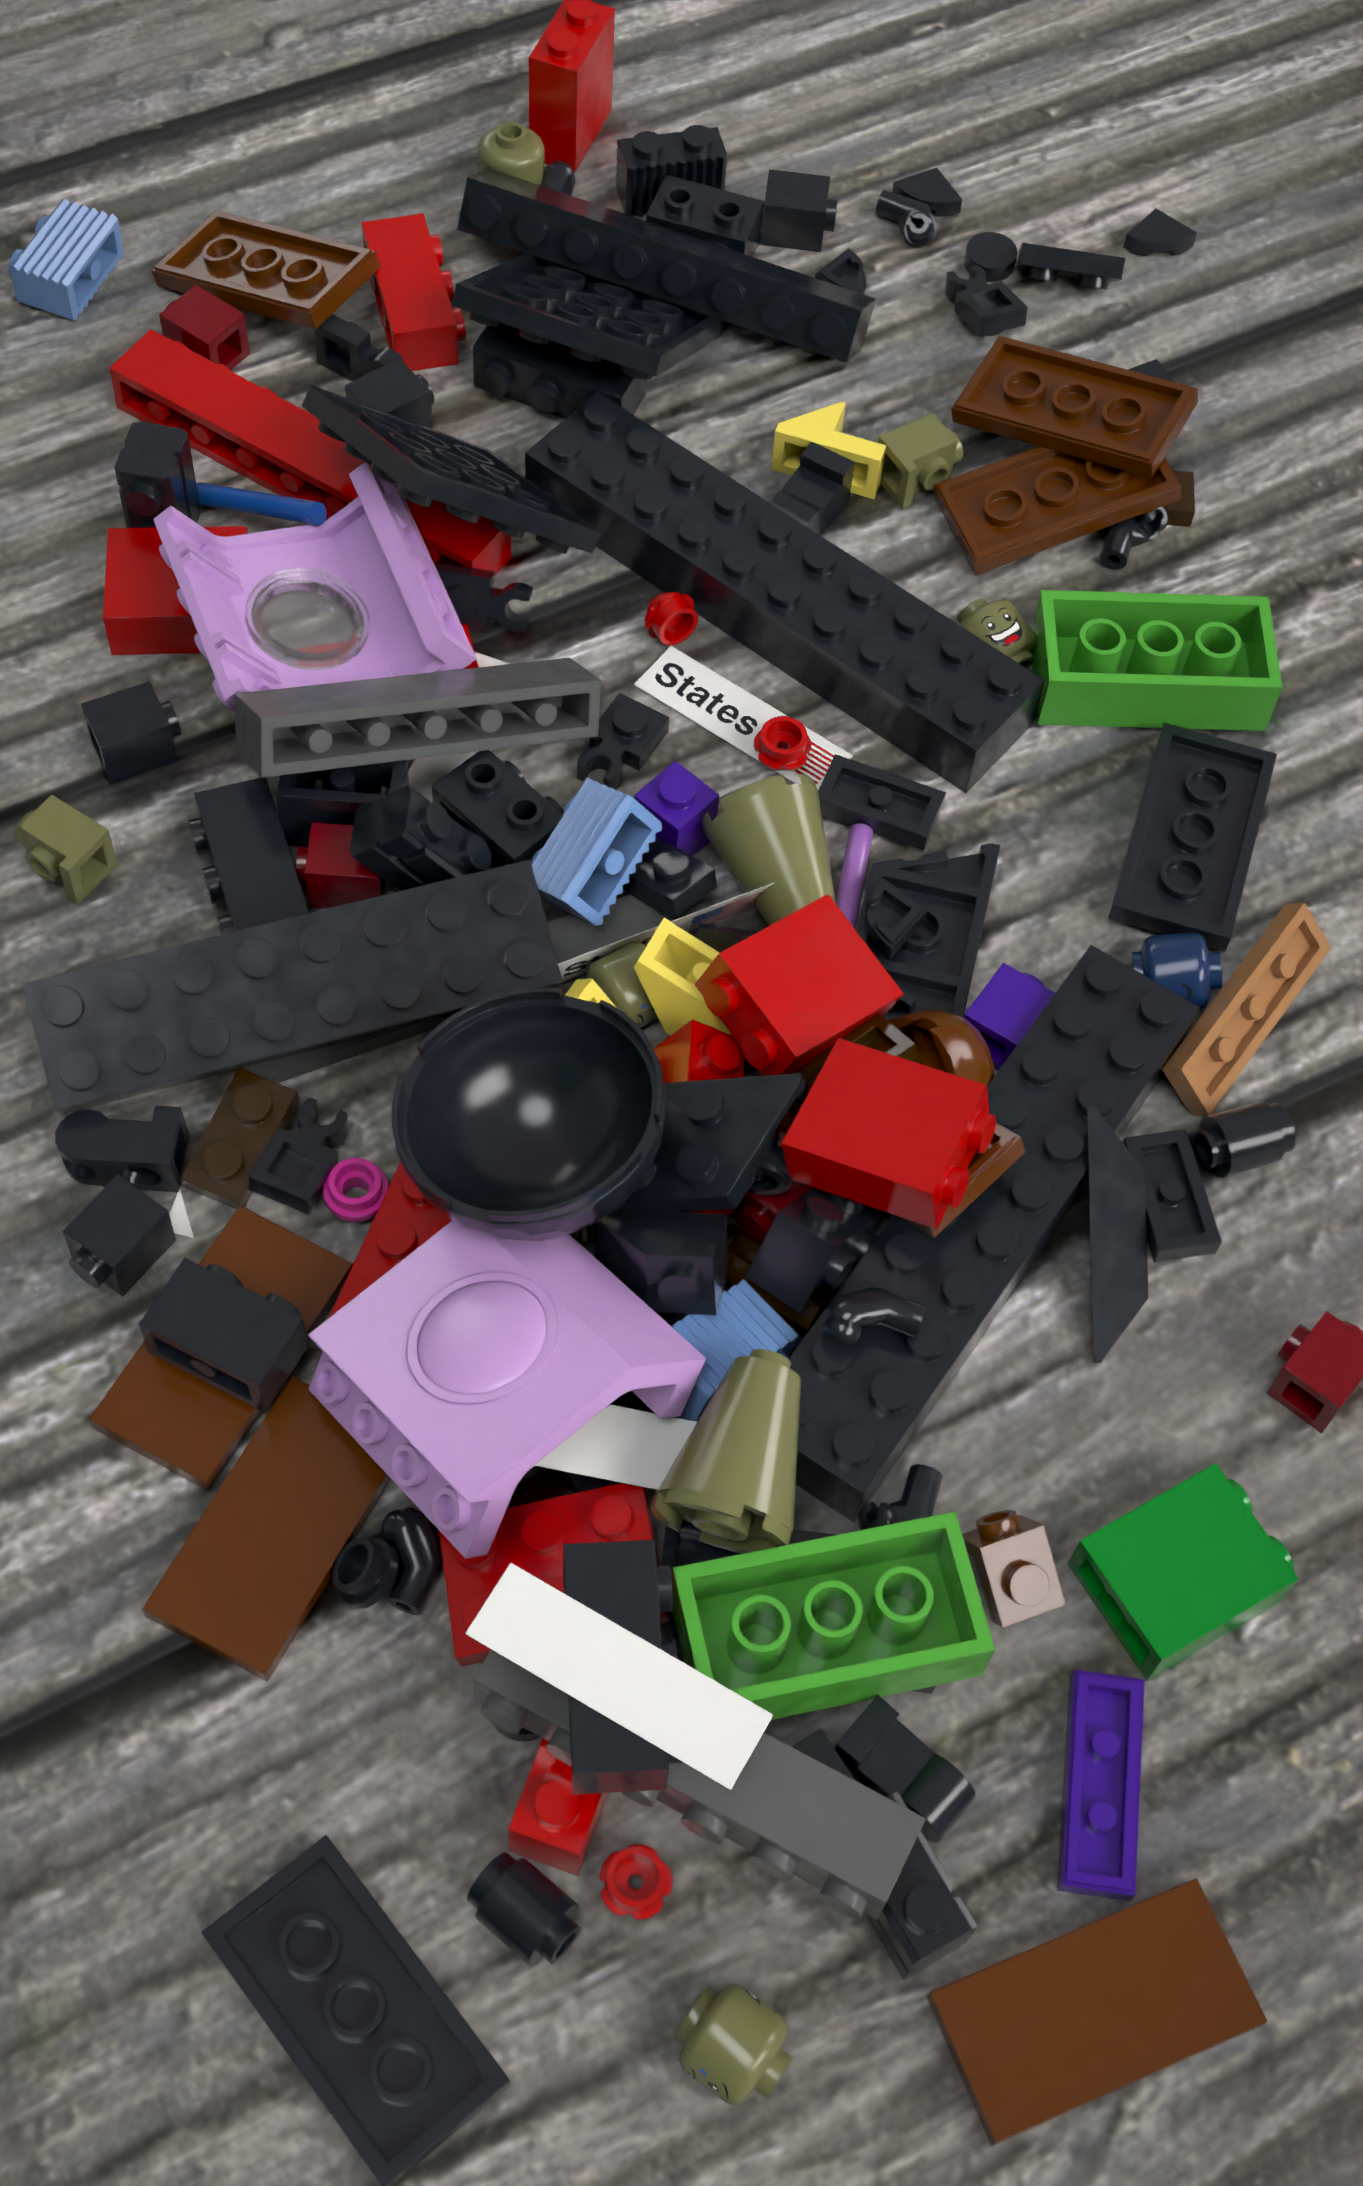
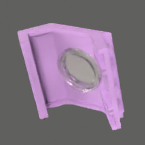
(316, 598)

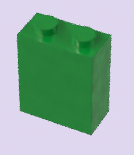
(1183, 1570)

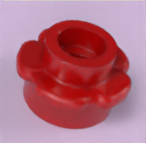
(671, 618)
(786, 733)
(641, 1862)

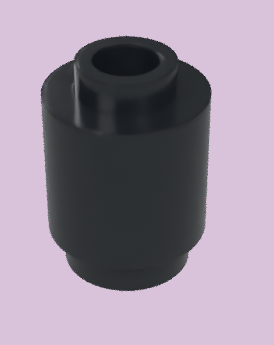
(1244, 1138)
(524, 1909)

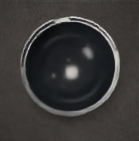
(530, 1114)

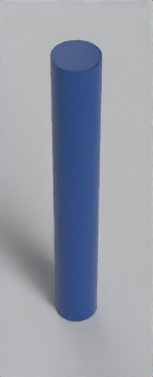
(261, 503)

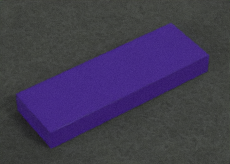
(1101, 1786)

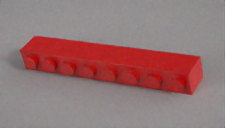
(274, 442)

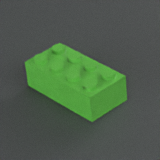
(1155, 660)
(836, 1617)

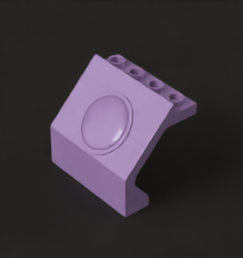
(487, 1362)

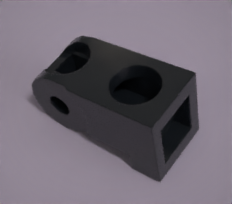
(817, 488)
(139, 1151)
(894, 1760)

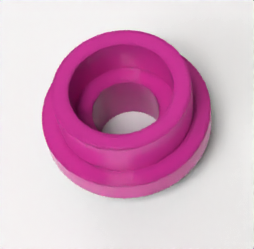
(352, 1174)

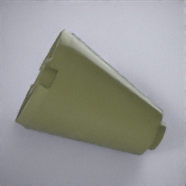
(775, 837)
(740, 1460)

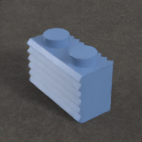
(66, 259)
(593, 851)
(741, 1325)

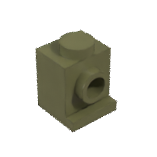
(918, 458)
(66, 847)

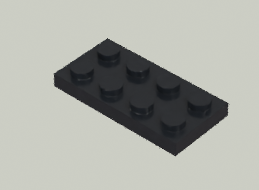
(1193, 836)
(356, 2011)

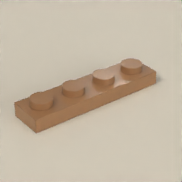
(1246, 1009)

